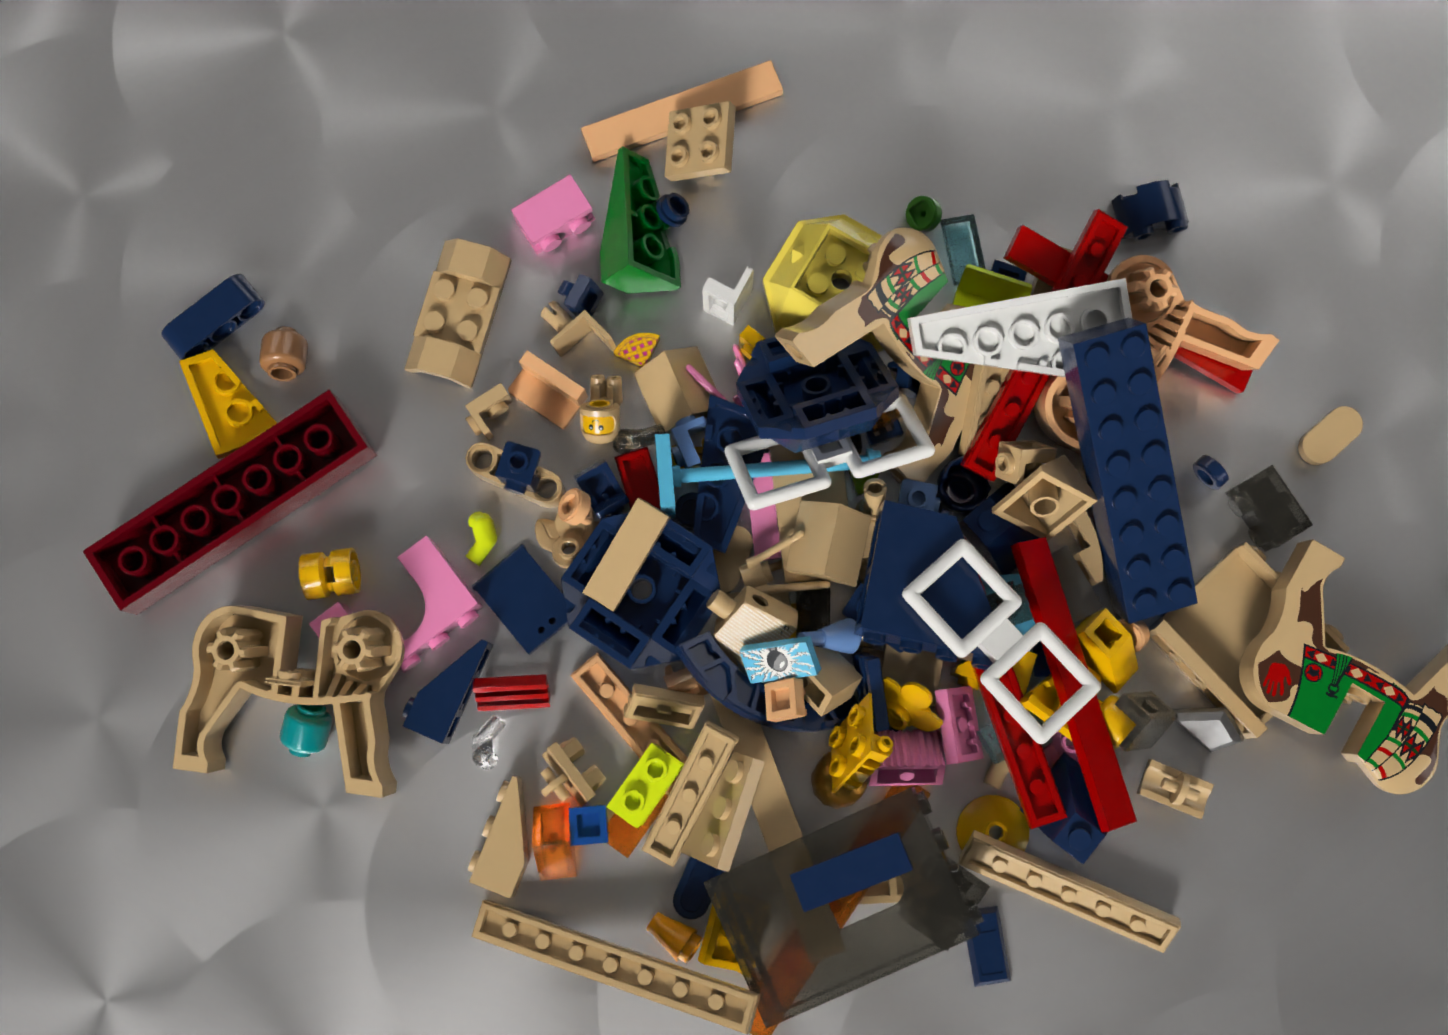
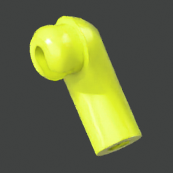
(484, 534)

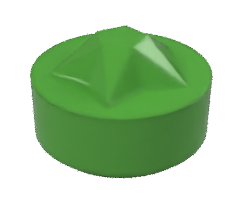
(923, 213)

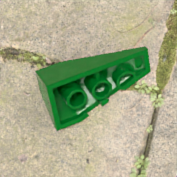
(634, 240)

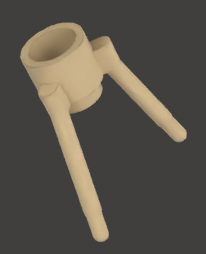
(758, 573)

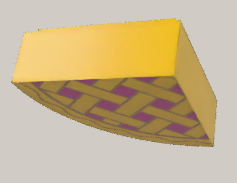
(638, 348)

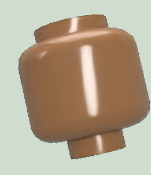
(283, 353)

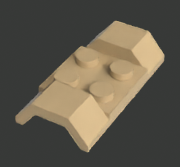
(458, 311)

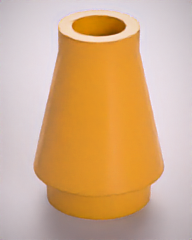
(677, 938)

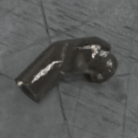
(636, 438)

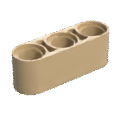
(488, 475)

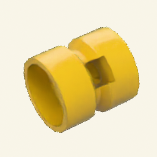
(317, 573)

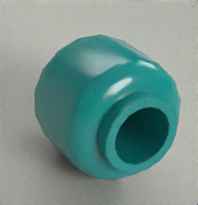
(306, 729)

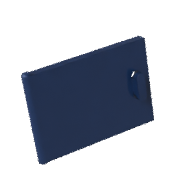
(524, 599)

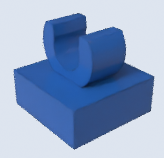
(588, 825)

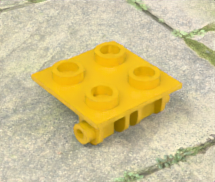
(855, 748)

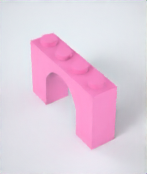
(446, 598)

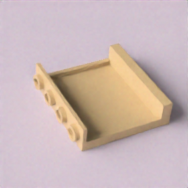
(1212, 635)

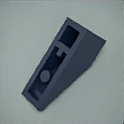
(443, 700)

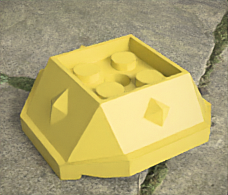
(810, 261)

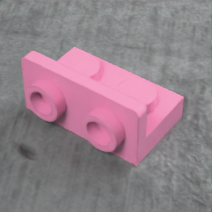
(959, 725)

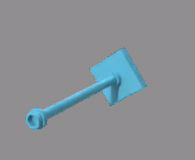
(672, 476)

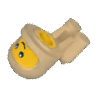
(602, 413)

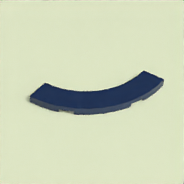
(733, 689)

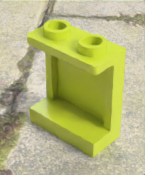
(645, 785)

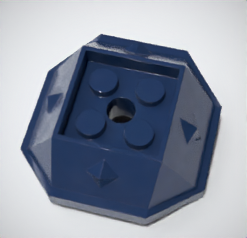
(815, 404)
(645, 629)

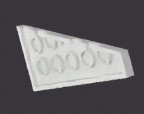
(1019, 330)

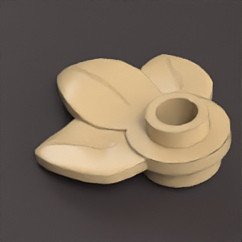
(558, 535)

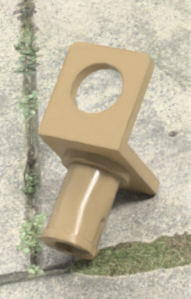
(573, 330)

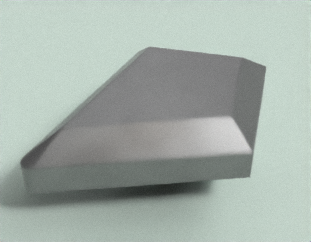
(1210, 727)

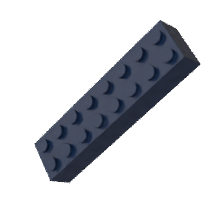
(1128, 468)

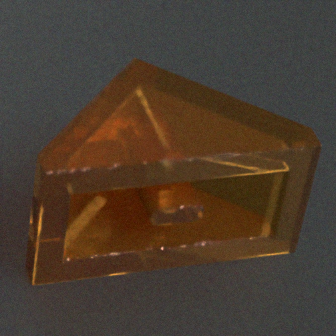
(552, 842)

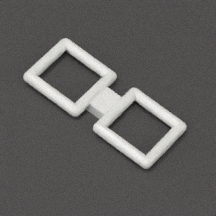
(827, 456)
(1001, 641)

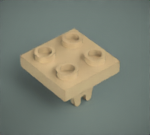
(700, 141)

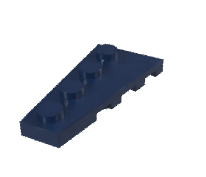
(721, 501)

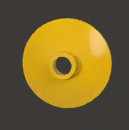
(991, 811)

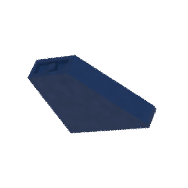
(901, 548)

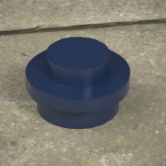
(672, 209)

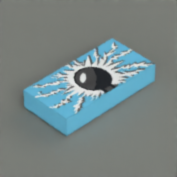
(780, 659)

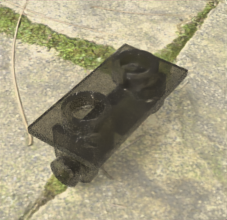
(813, 609)

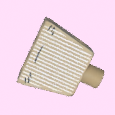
(750, 619)

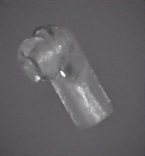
(482, 743)

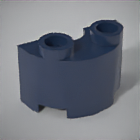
(1151, 209)

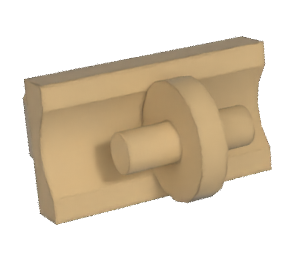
(561, 760)
(1174, 788)

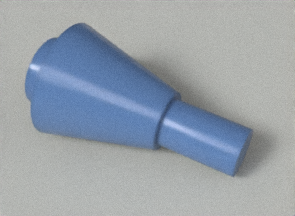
(836, 636)

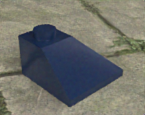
(993, 534)
(1080, 831)

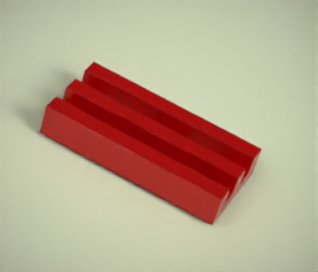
(511, 692)

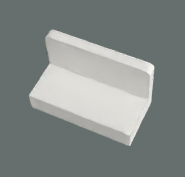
(727, 302)

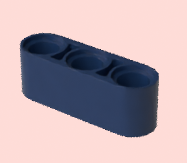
(213, 317)

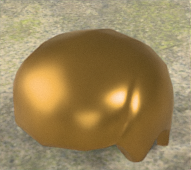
(822, 787)

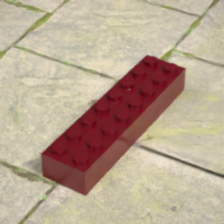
(229, 503)

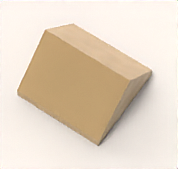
(671, 389)
(1047, 499)
(831, 542)

